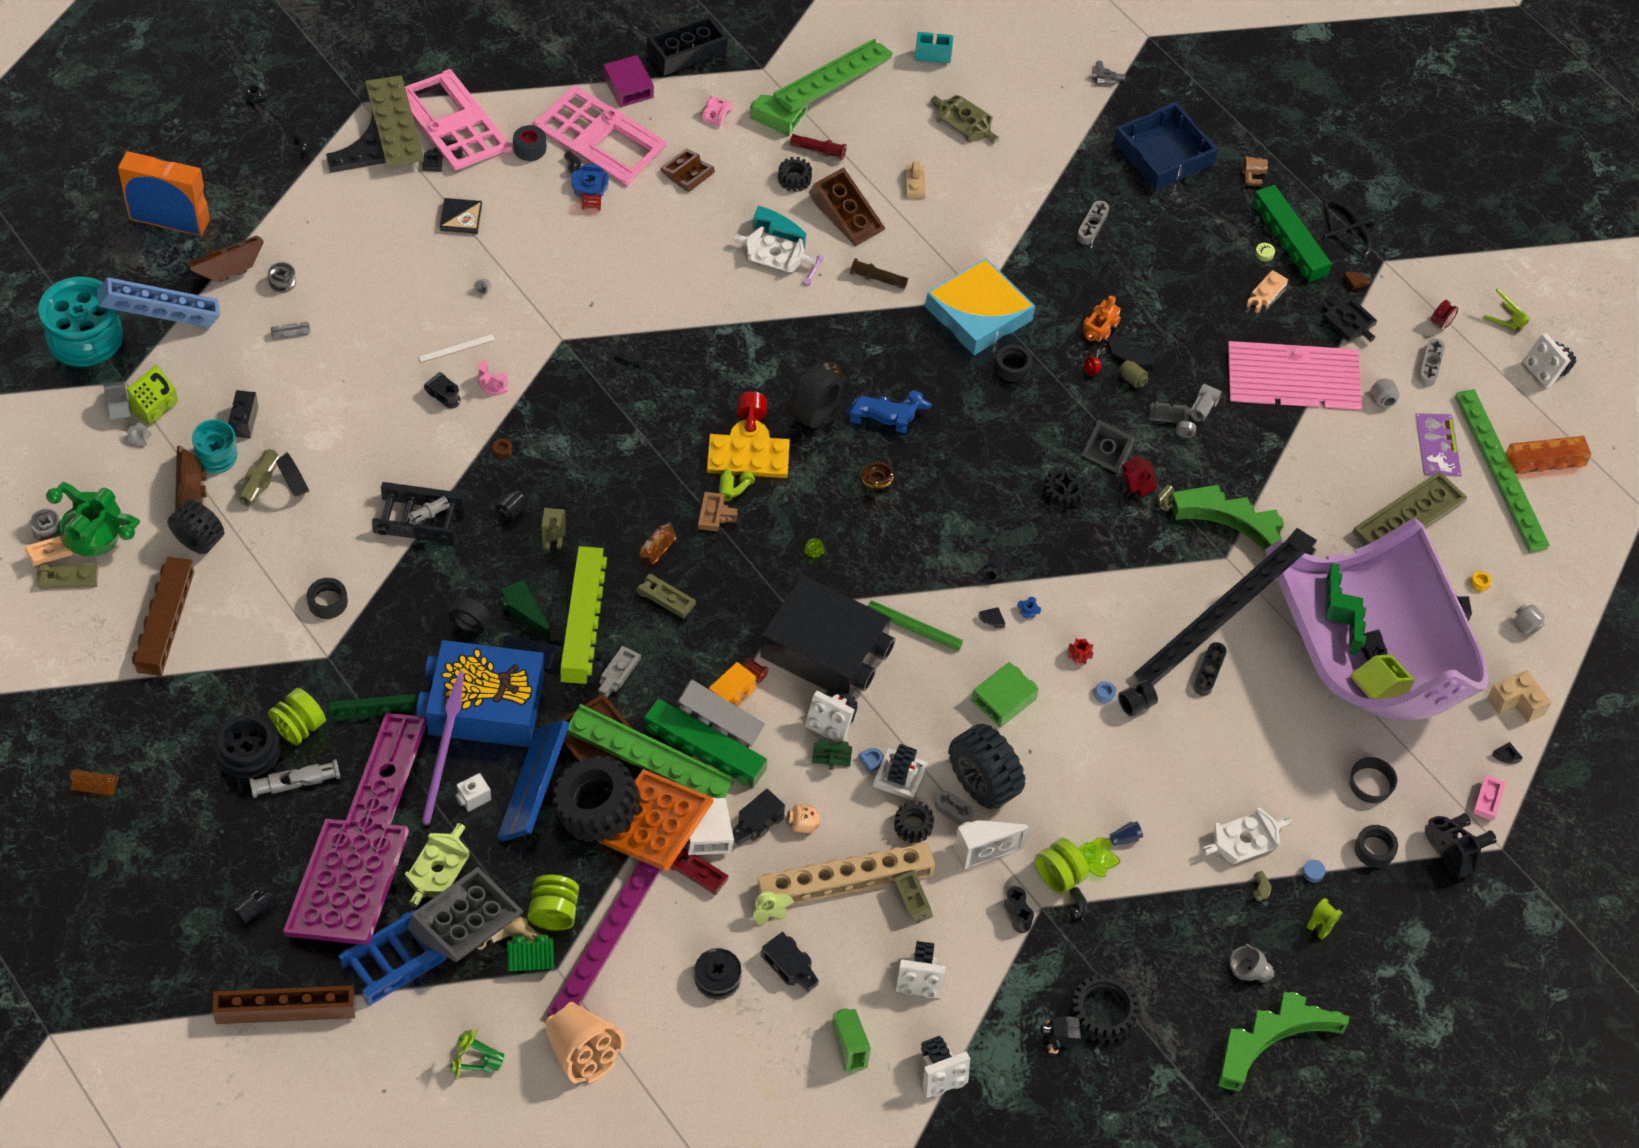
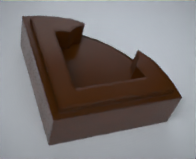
(1356, 280)

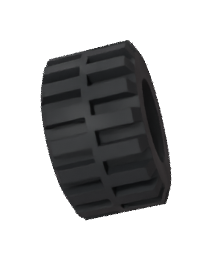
(195, 526)

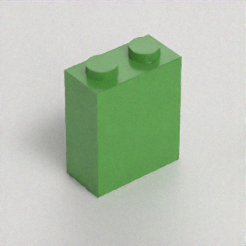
(1005, 694)

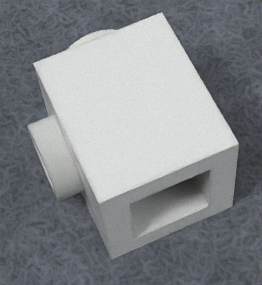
(473, 792)

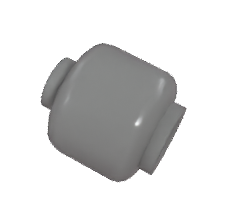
(1385, 392)
(1529, 619)

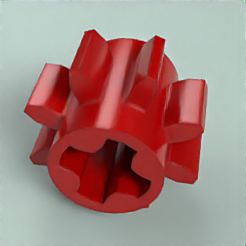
(1080, 651)

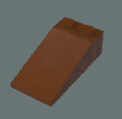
(846, 206)

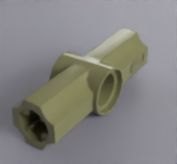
(258, 478)

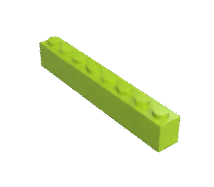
(582, 615)

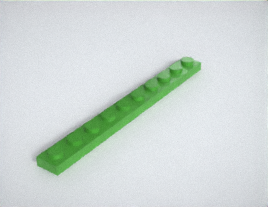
(1502, 471)

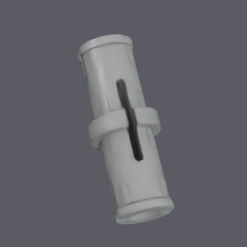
(428, 510)

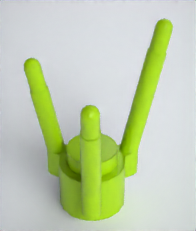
(1519, 318)

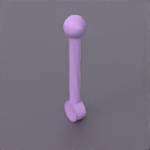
(807, 281)

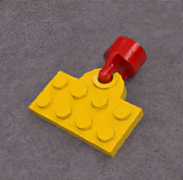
(749, 443)

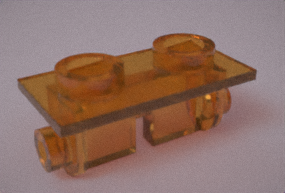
(661, 541)
(93, 782)

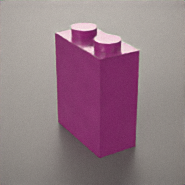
(628, 81)

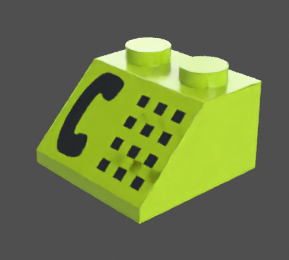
(151, 395)

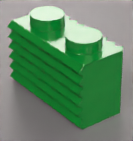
(530, 954)

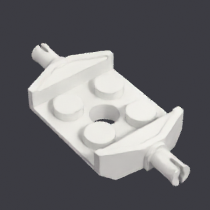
(761, 244)
(1260, 829)

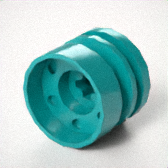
(215, 445)

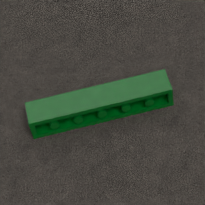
(1291, 233)
(705, 743)

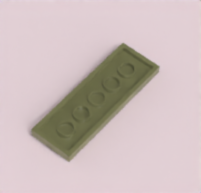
(394, 121)
(1424, 502)

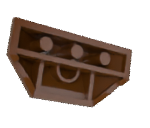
(228, 261)
(189, 478)

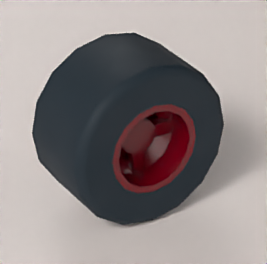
(529, 143)

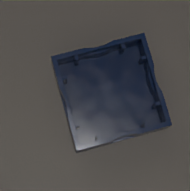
(1165, 145)

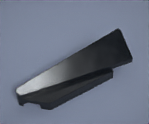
(553, 654)

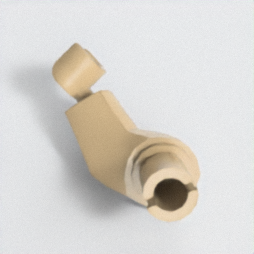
(516, 927)

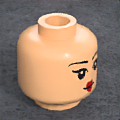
(803, 818)

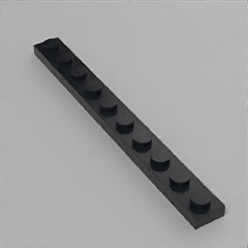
(1220, 612)

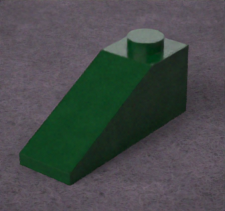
(523, 608)

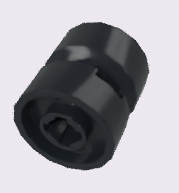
(1139, 697)

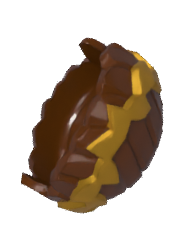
(877, 475)

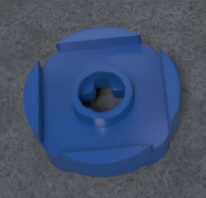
(580, 179)

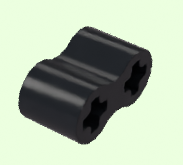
(1021, 913)

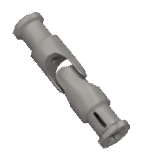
(305, 776)

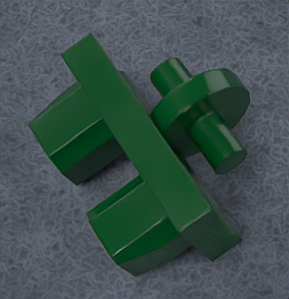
(832, 754)

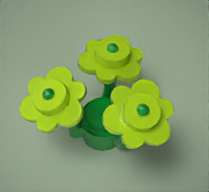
(491, 1057)

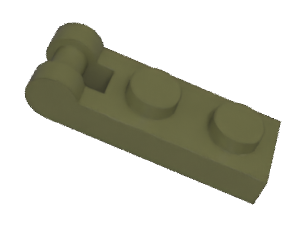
(67, 576)
(666, 596)

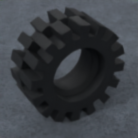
(795, 182)
(914, 811)

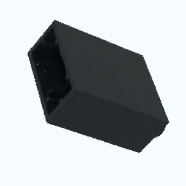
(827, 638)

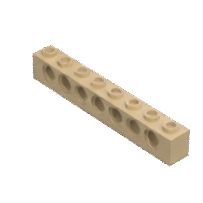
(853, 865)

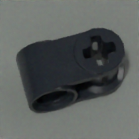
(443, 390)
(1374, 644)

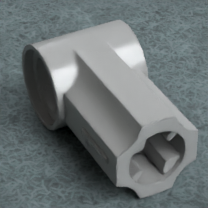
(1206, 399)

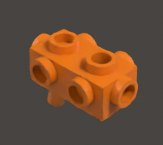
(1102, 319)

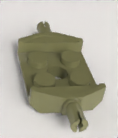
(975, 125)

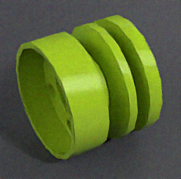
(296, 716)
(553, 902)

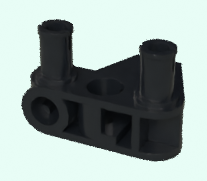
(1458, 854)

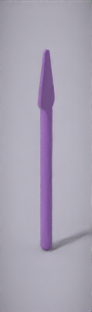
(452, 708)

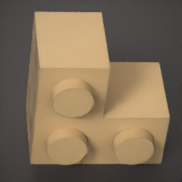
(1520, 692)

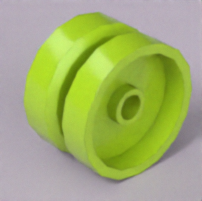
(1061, 866)

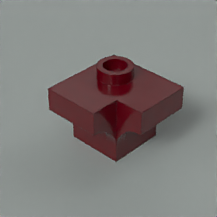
(1139, 476)

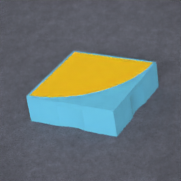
(979, 306)

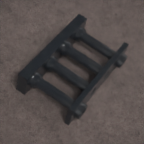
(416, 496)

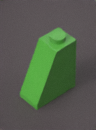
(774, 115)
(851, 1039)

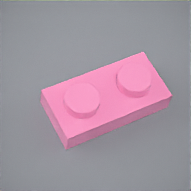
(1489, 797)

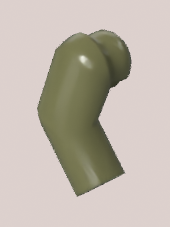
(1163, 498)
(1264, 886)

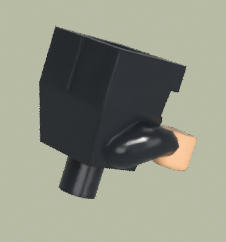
(1061, 1032)

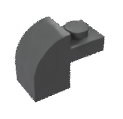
(117, 400)

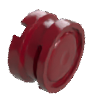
(1444, 314)

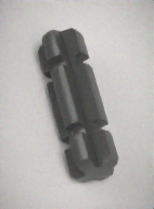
(290, 330)

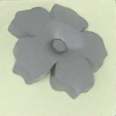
(138, 434)

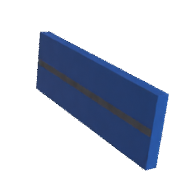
(533, 781)

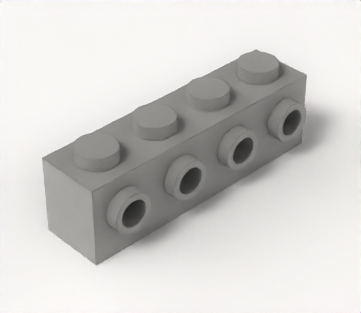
(720, 713)

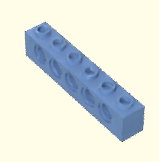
(158, 302)

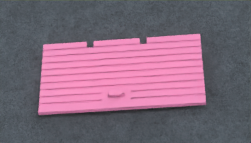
(1294, 375)

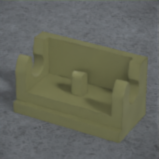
(553, 527)
(913, 895)

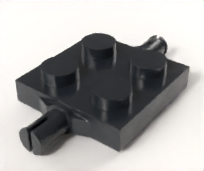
(1349, 319)

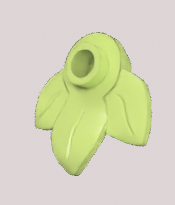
(771, 906)

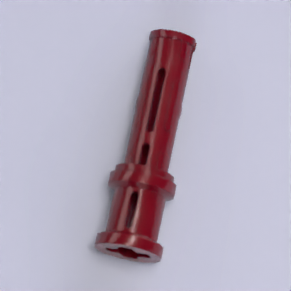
(827, 148)

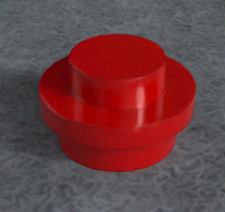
(1092, 365)

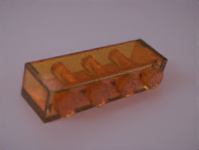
(1548, 454)

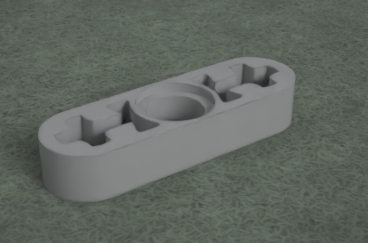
(1094, 229)
(1437, 357)

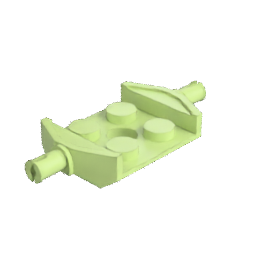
(439, 850)

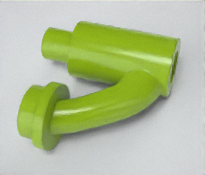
(727, 484)

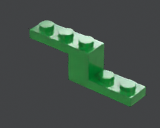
(1345, 609)

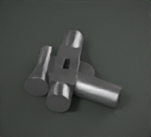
(1105, 76)

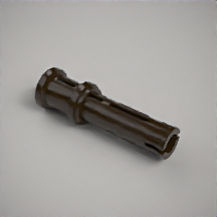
(869, 271)

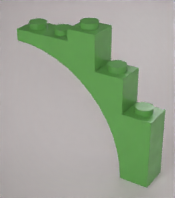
(1239, 514)
(1268, 1028)

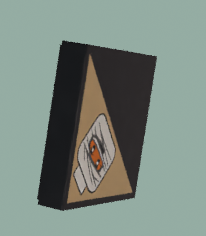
(461, 215)

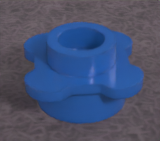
(1029, 612)

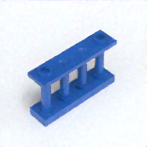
(393, 978)

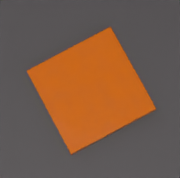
(663, 822)

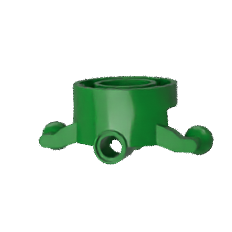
(93, 522)

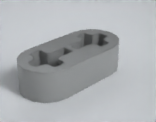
(953, 808)

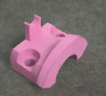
(716, 110)
(491, 383)

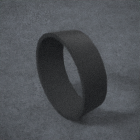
(292, 475)
(1380, 765)

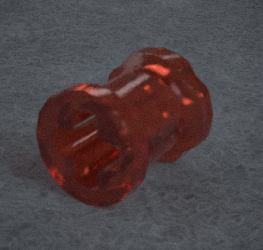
(597, 198)
(761, 672)

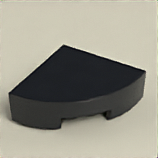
(992, 617)
(1507, 754)

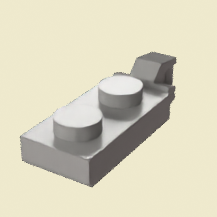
(618, 671)

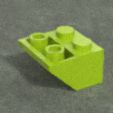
(1383, 678)

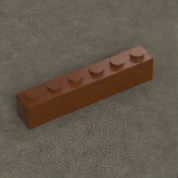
(163, 616)
(284, 1004)

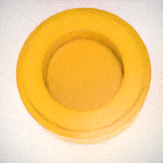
(1480, 581)

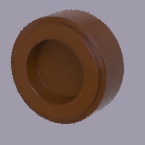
(502, 448)

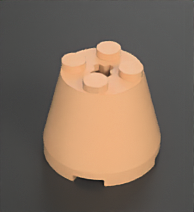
(583, 1043)

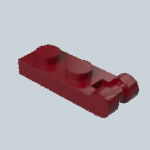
(700, 871)

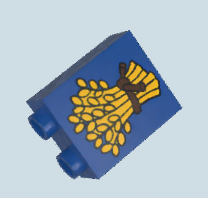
(497, 692)

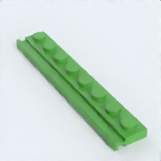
(832, 75)
(647, 753)

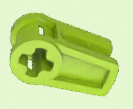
(1324, 914)

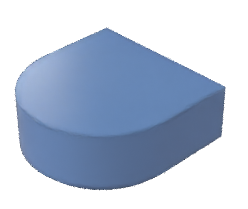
(871, 759)

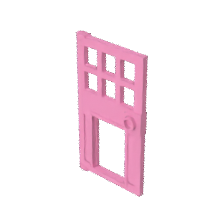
(469, 116)
(588, 139)

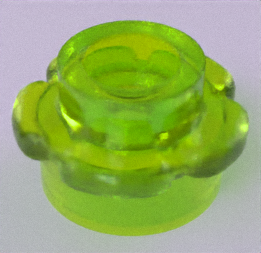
(814, 544)

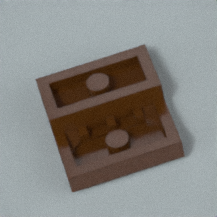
(687, 170)

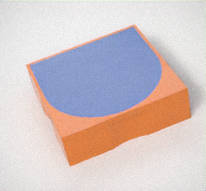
(164, 193)

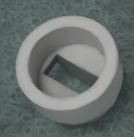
(480, 284)

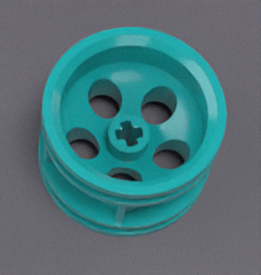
(74, 303)

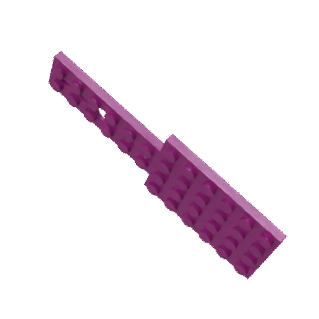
(359, 855)

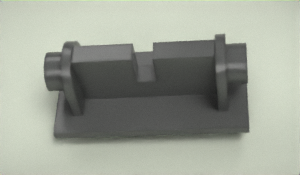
(1171, 414)

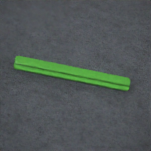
(918, 626)

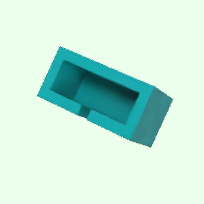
(937, 52)

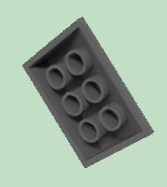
(463, 916)

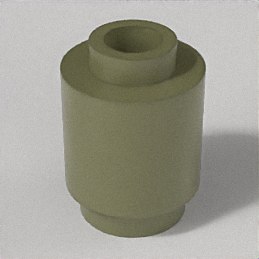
(1133, 374)

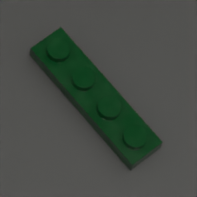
(372, 707)

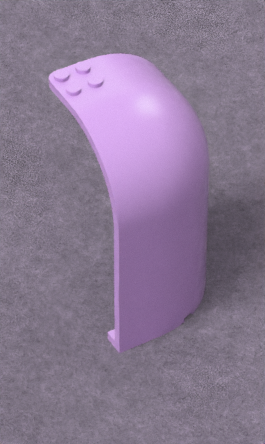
(1412, 608)

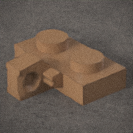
(715, 512)

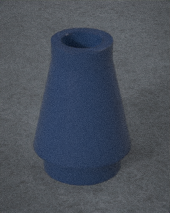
(1126, 834)

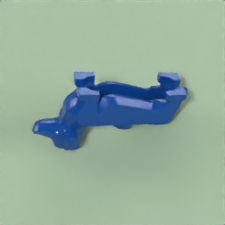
(888, 412)

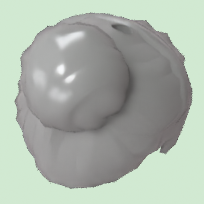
(1250, 957)

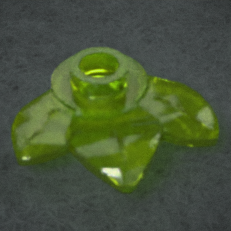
(1101, 856)

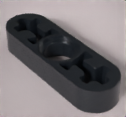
(1208, 660)

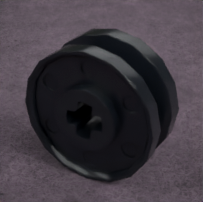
(717, 961)

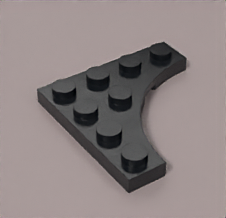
(362, 153)

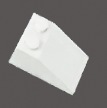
(988, 840)

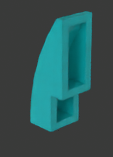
(778, 225)

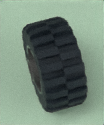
(986, 766)

